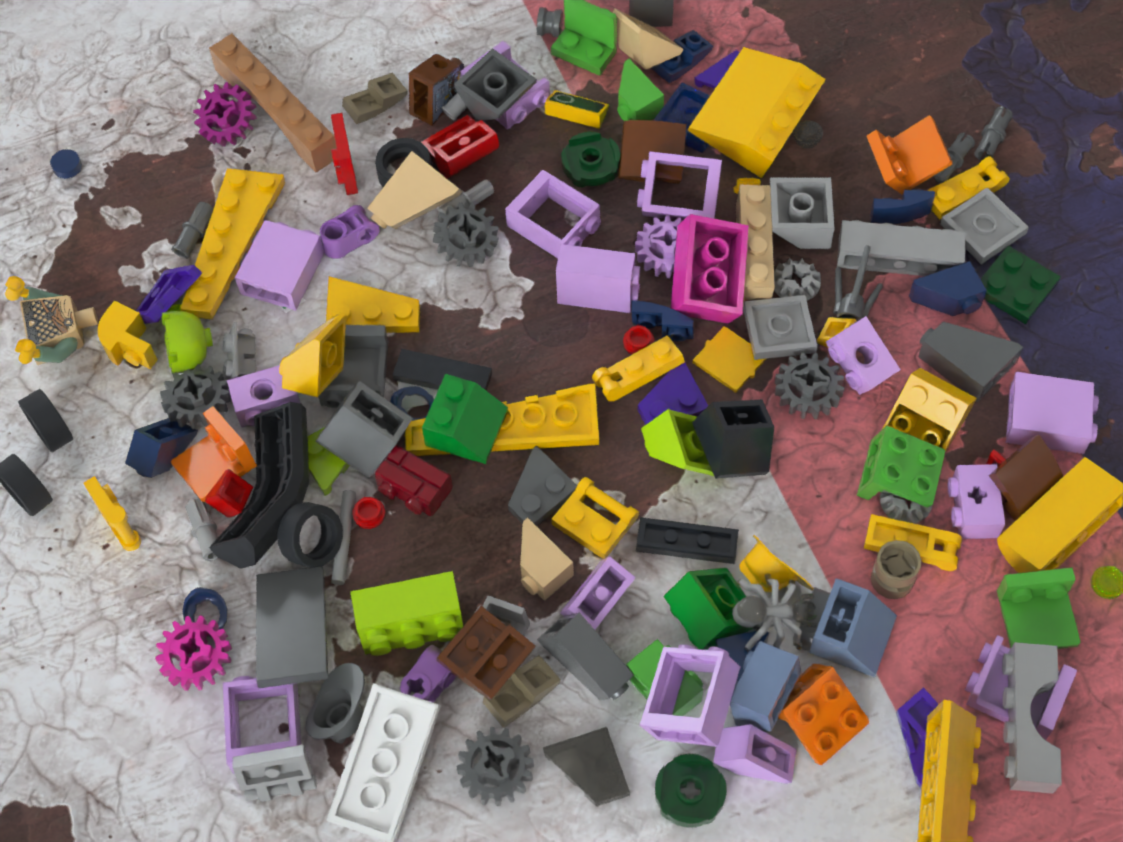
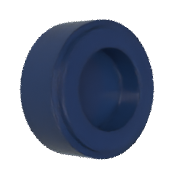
(66, 163)

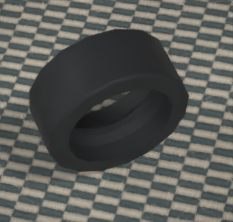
(398, 149)
(45, 420)
(23, 485)
(329, 540)

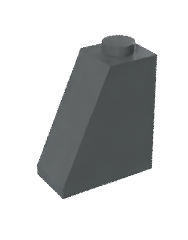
(968, 357)
(586, 656)

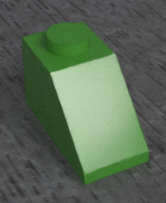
(638, 95)

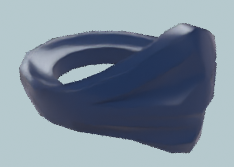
(397, 397)
(202, 594)

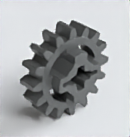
(474, 226)
(823, 390)
(179, 397)
(483, 773)

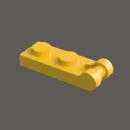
(966, 185)
(638, 369)
(884, 529)

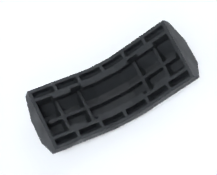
(279, 485)

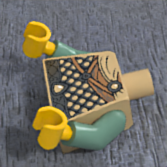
(50, 323)

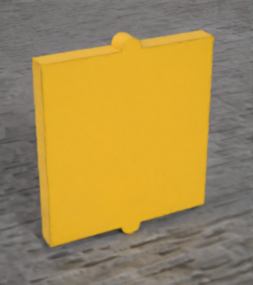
(728, 359)

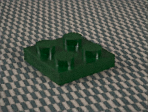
(1018, 284)

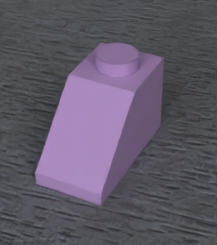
(755, 754)

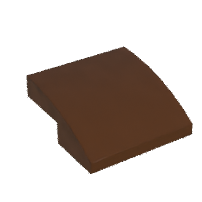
(649, 136)
(1026, 476)
(485, 653)

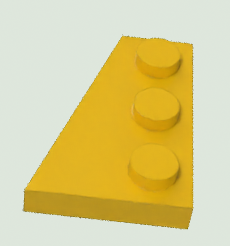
(372, 306)

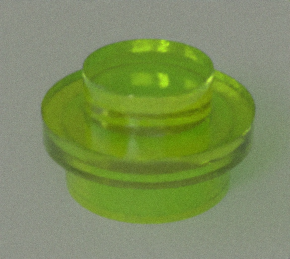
(1107, 582)

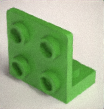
(587, 37)
(901, 467)
(1039, 608)

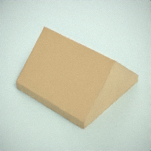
(644, 42)

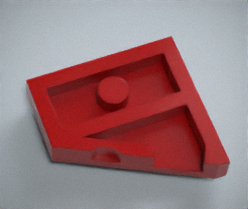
(342, 156)

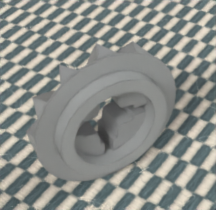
(786, 287)
(898, 509)

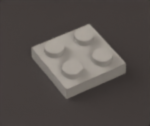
(987, 224)
(779, 327)

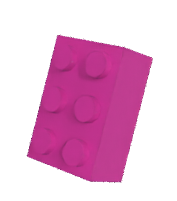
(709, 268)

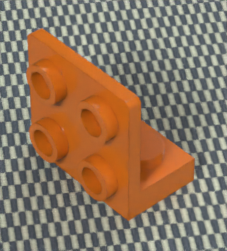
(910, 155)
(213, 455)
(823, 712)

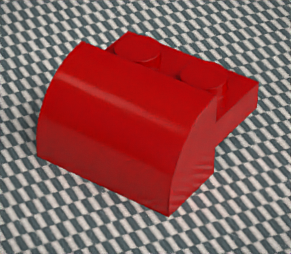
(461, 145)

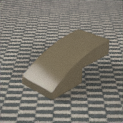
(377, 98)
(522, 691)

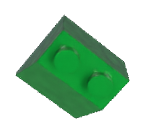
(463, 419)
(706, 604)

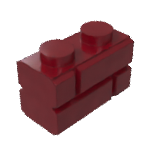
(413, 481)

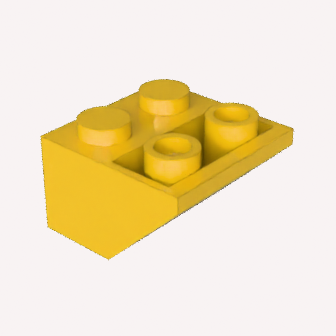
(930, 409)

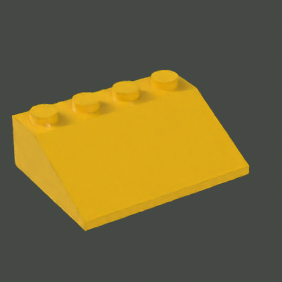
(756, 108)
(948, 774)

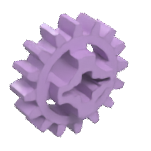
(657, 245)

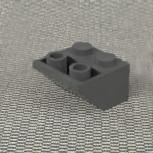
(363, 429)

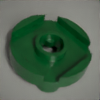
(590, 173)
(702, 807)

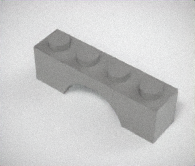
(1032, 761)

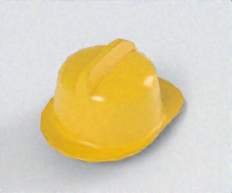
(762, 561)

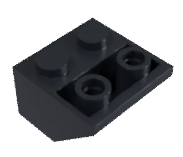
(736, 437)

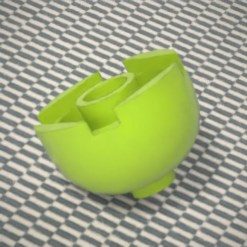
(185, 340)

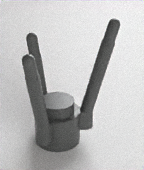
(852, 304)

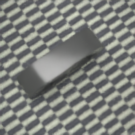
(820, 600)

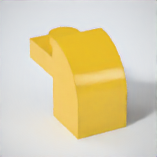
(120, 336)

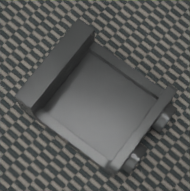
(363, 361)

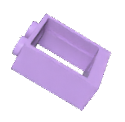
(711, 193)
(534, 195)
(246, 688)
(665, 688)

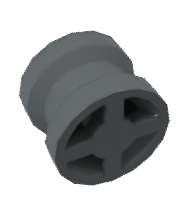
(549, 22)

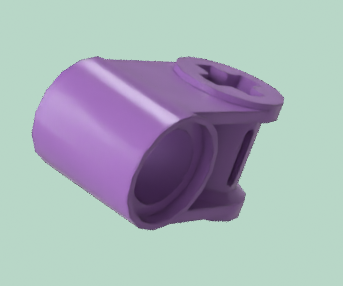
(347, 232)
(427, 676)

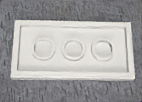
(383, 763)

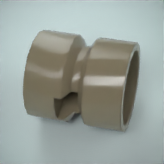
(895, 569)

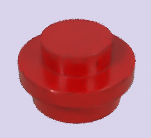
(637, 339)
(368, 512)

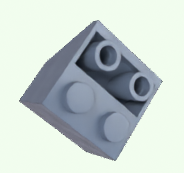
(853, 628)
(764, 686)

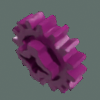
(225, 114)

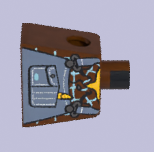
(433, 87)

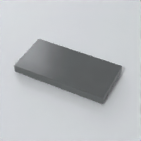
(291, 627)

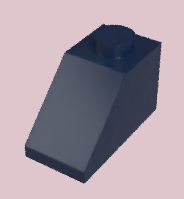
(950, 290)
(157, 445)

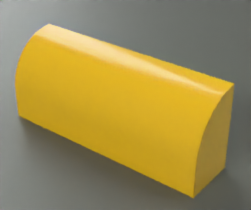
(1062, 519)

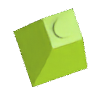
(674, 441)

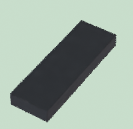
(430, 370)
(687, 540)

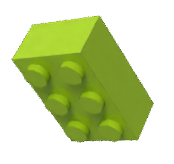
(407, 613)

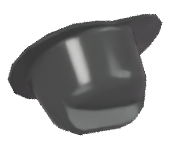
(337, 705)

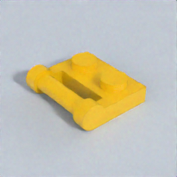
(113, 514)
(589, 526)

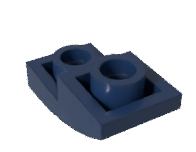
(694, 50)
(913, 206)
(673, 323)

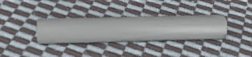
(346, 518)

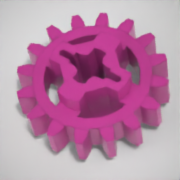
(201, 664)

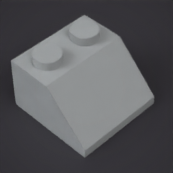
(803, 211)

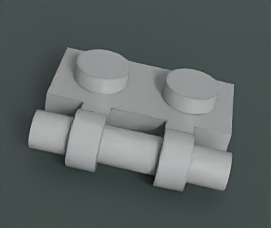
(274, 773)

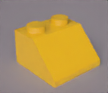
(316, 358)

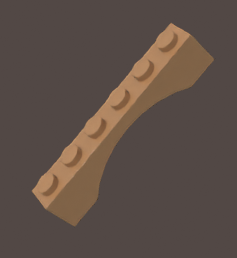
(299, 125)

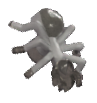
(767, 612)

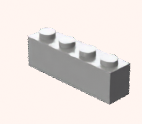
(900, 248)

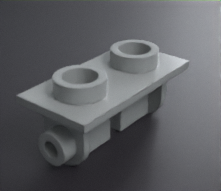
(239, 345)

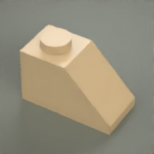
(542, 562)

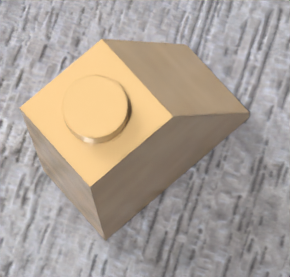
(411, 193)

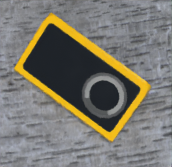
(576, 109)

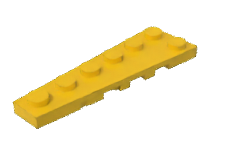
(229, 235)
(544, 422)

